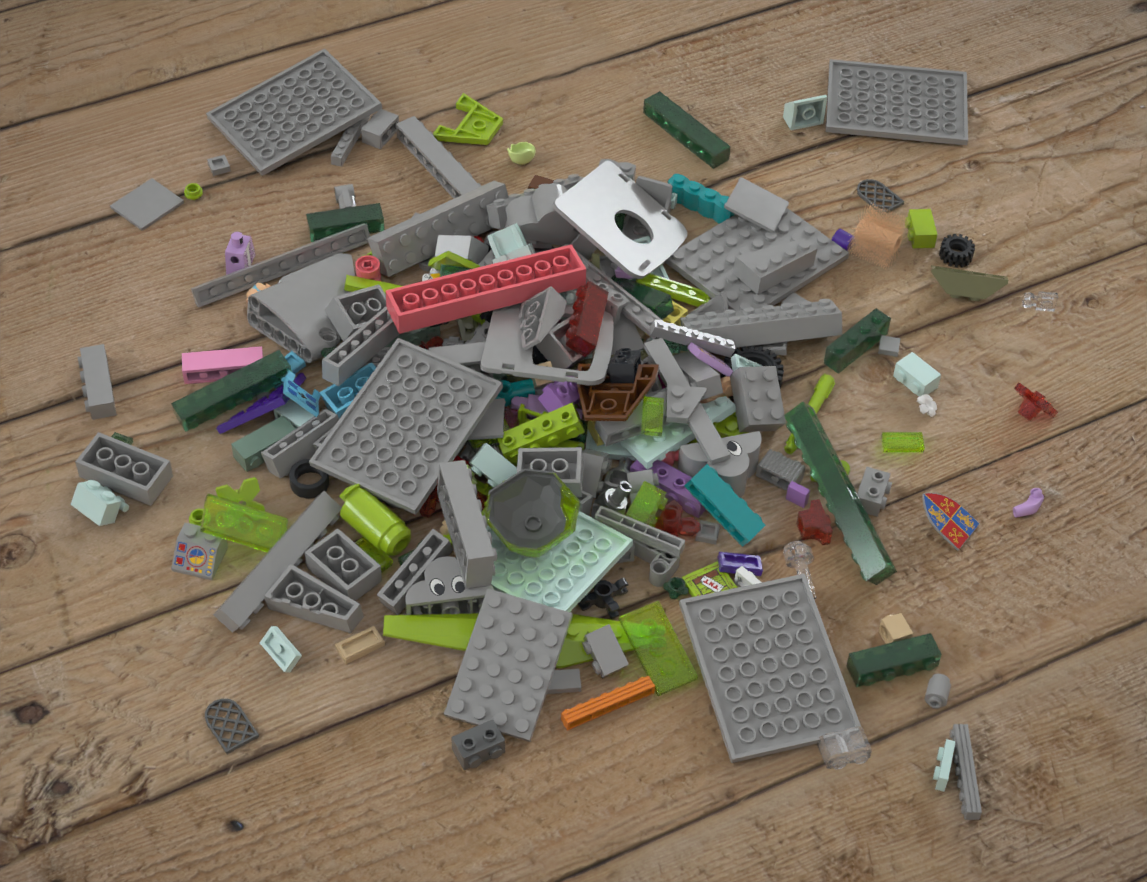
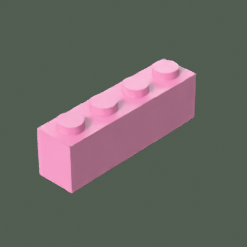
(216, 364)

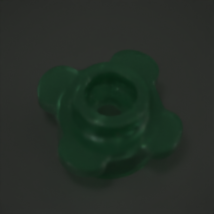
(678, 583)

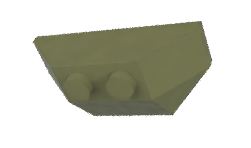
(968, 283)

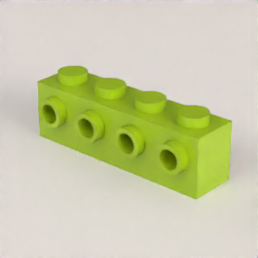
(542, 432)

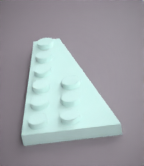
(650, 448)

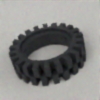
(760, 358)

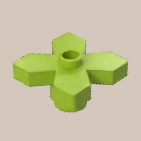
(246, 493)

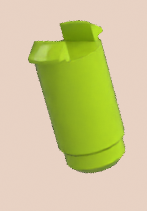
(374, 520)

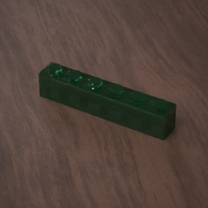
(686, 130)
(231, 390)

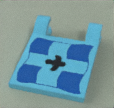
(300, 396)

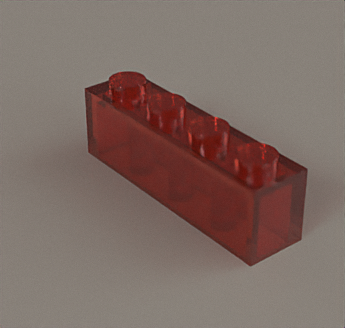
(586, 318)

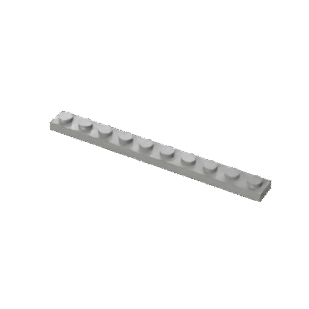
(280, 265)

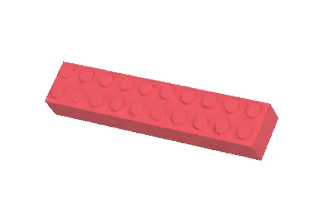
(484, 288)

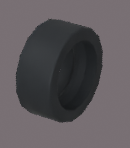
(311, 490)

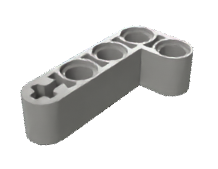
(661, 563)

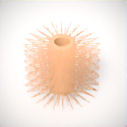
(875, 234)

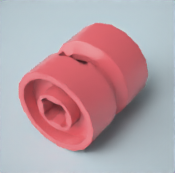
(368, 268)

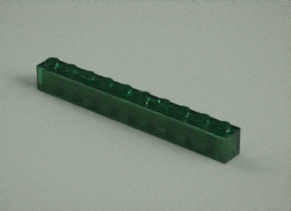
(840, 494)

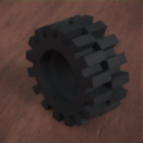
(956, 242)

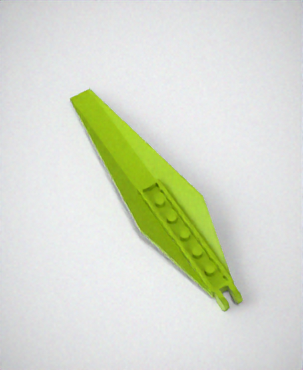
(456, 629)

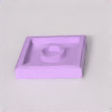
(709, 359)

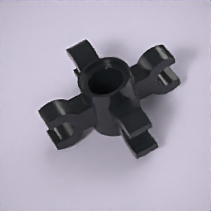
(605, 601)

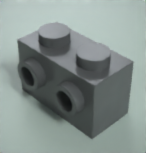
(478, 745)

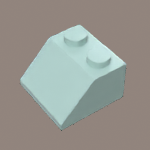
(805, 112)

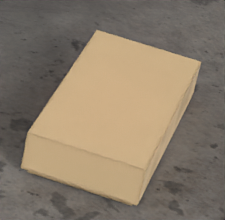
(360, 645)

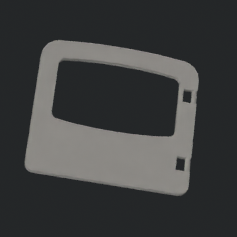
(505, 350)

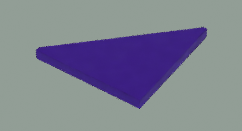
(260, 406)

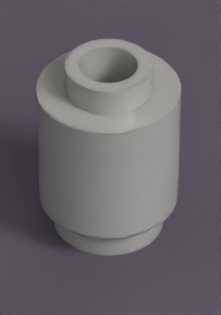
(938, 691)

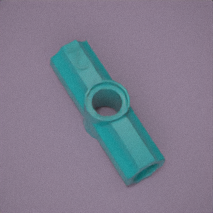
(515, 389)

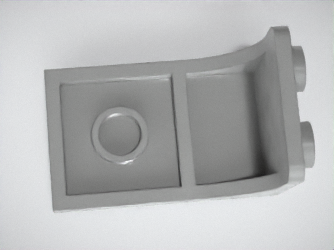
(661, 193)

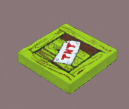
(708, 580)

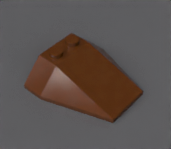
(615, 400)

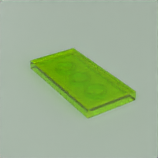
(241, 523)
(658, 648)

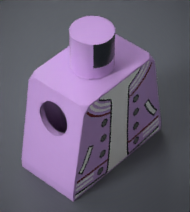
(239, 250)

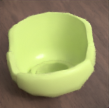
(521, 153)

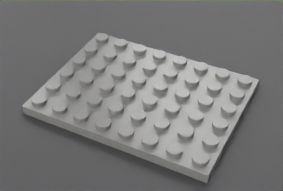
(897, 102)
(293, 111)
(711, 258)
(405, 423)
(768, 667)

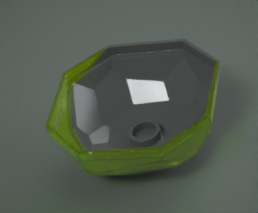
(532, 512)

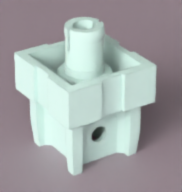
(509, 244)

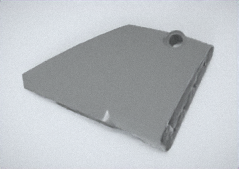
(295, 307)

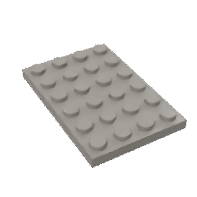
(508, 664)

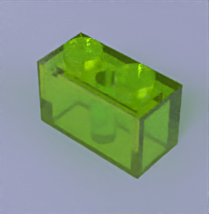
(647, 503)

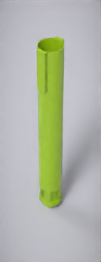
(821, 392)

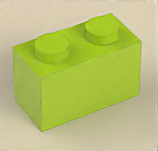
(921, 229)

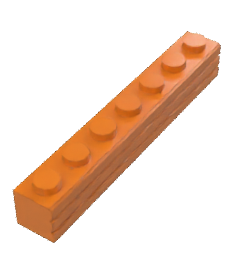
(607, 702)

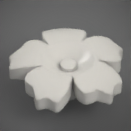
(927, 405)

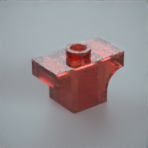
(815, 523)

